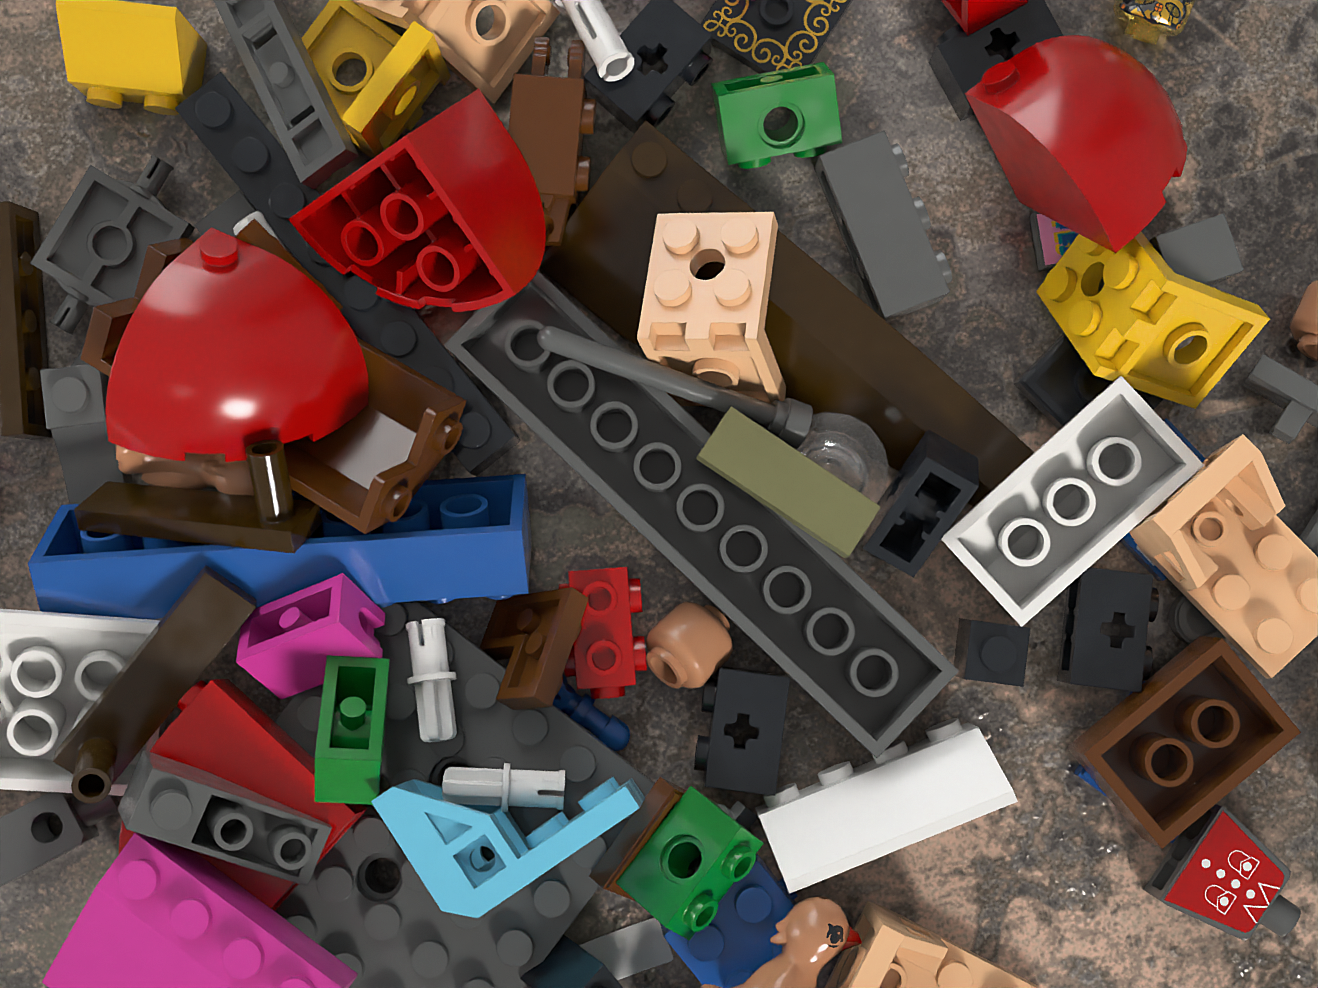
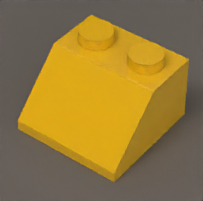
(130, 53)

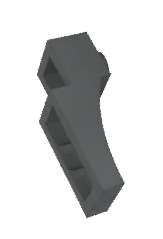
(77, 419)

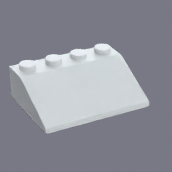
(49, 680)

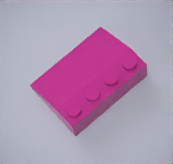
(183, 923)

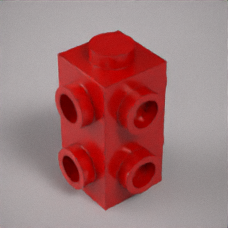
(606, 650)

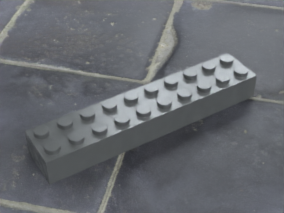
(743, 556)

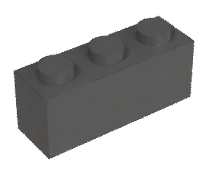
(883, 226)

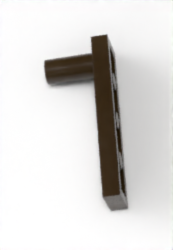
(21, 326)
(260, 522)
(152, 683)

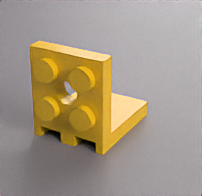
(397, 77)
(1144, 316)

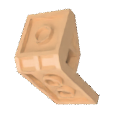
(1237, 557)
(911, 956)

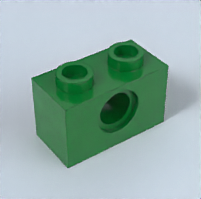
(746, 101)
(351, 730)
(660, 869)

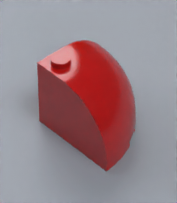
(1082, 135)
(436, 215)
(232, 356)

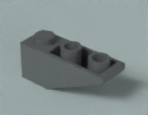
(221, 819)

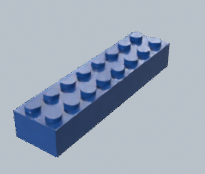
(448, 545)

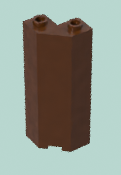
(364, 467)

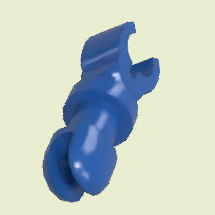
(581, 709)

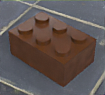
(1183, 740)

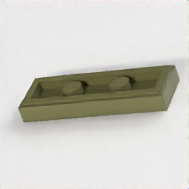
(788, 482)

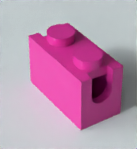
(290, 638)

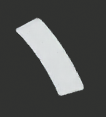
(631, 949)

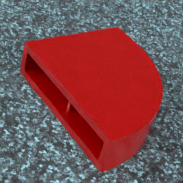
(242, 744)

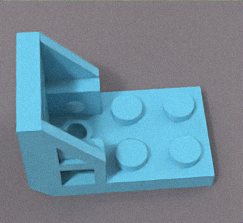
(448, 839)

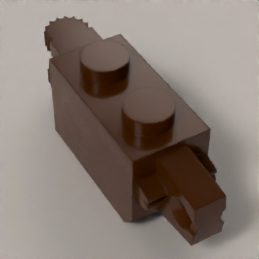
(549, 130)

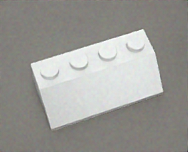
(1071, 501)
(883, 803)

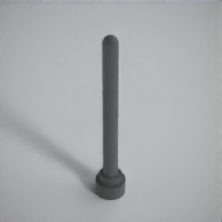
(785, 419)

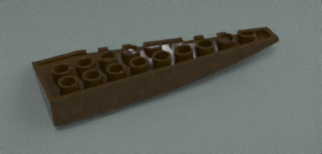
(821, 334)

